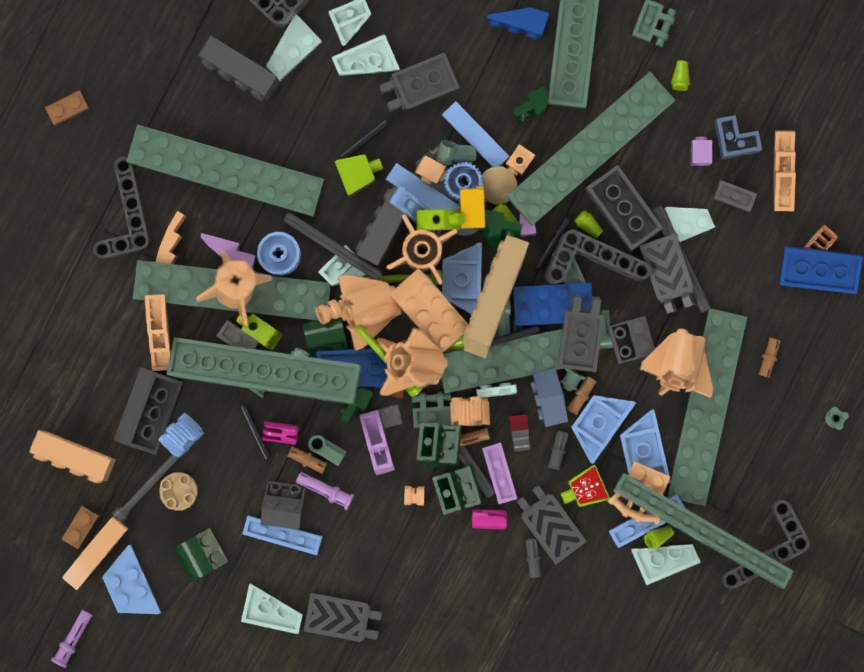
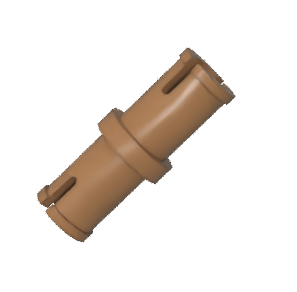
(769, 357)
(581, 395)
(307, 459)

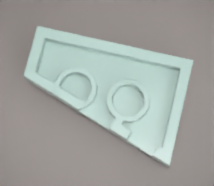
(293, 48)
(366, 58)
(664, 561)
(270, 612)

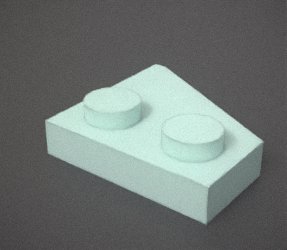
(349, 18)
(689, 221)
(504, 389)

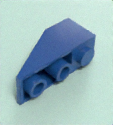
(522, 20)

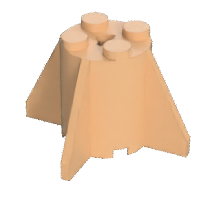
(426, 240)
(227, 292)
(367, 305)
(412, 363)
(680, 364)

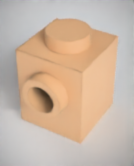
(520, 160)
(430, 170)

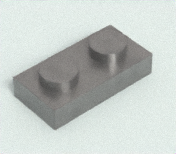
(735, 196)
(236, 337)

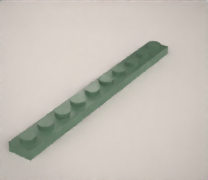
(703, 531)

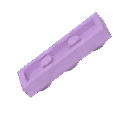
(499, 473)

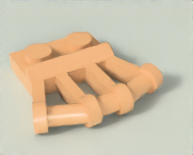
(649, 477)

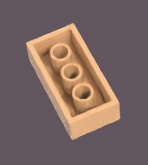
(429, 310)
(72, 455)

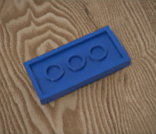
(820, 270)
(547, 302)
(372, 370)

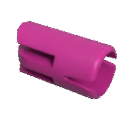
(280, 433)
(489, 519)

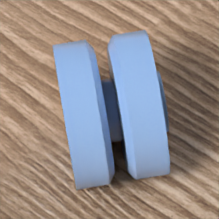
(271, 245)

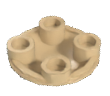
(497, 184)
(178, 491)

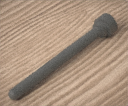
(122, 512)

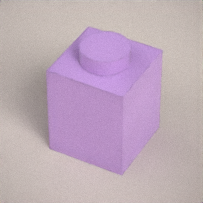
(701, 151)

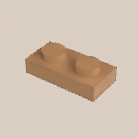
(67, 107)
(80, 527)

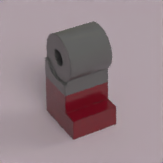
(520, 432)

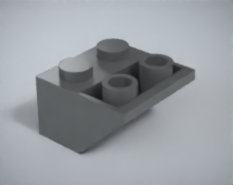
(631, 340)
(283, 505)

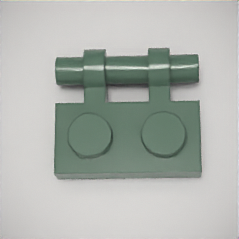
(648, 20)
(432, 414)

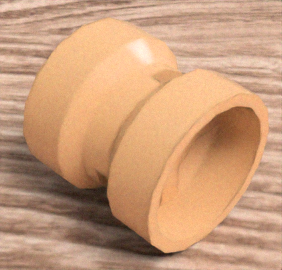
(329, 311)
(414, 495)

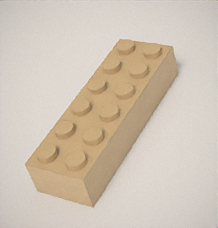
(494, 296)

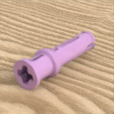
(333, 494)
(67, 647)

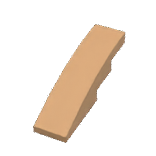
(784, 171)
(170, 241)
(158, 331)
(95, 553)

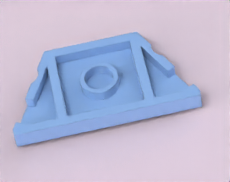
(463, 278)
(599, 423)
(644, 444)
(129, 585)

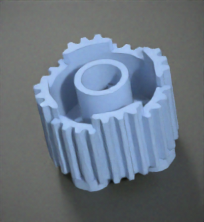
(458, 172)
(181, 436)

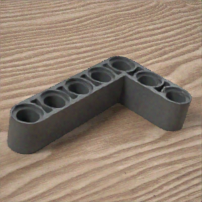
(280, 7)
(130, 214)
(595, 256)
(789, 544)

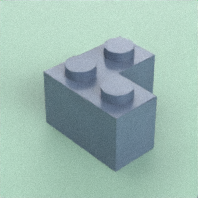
(731, 142)
(549, 397)

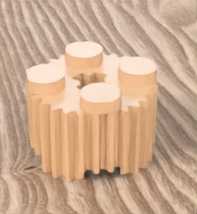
(470, 412)

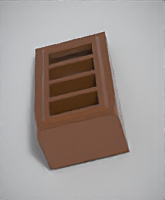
(833, 237)

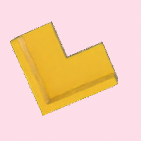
(473, 207)

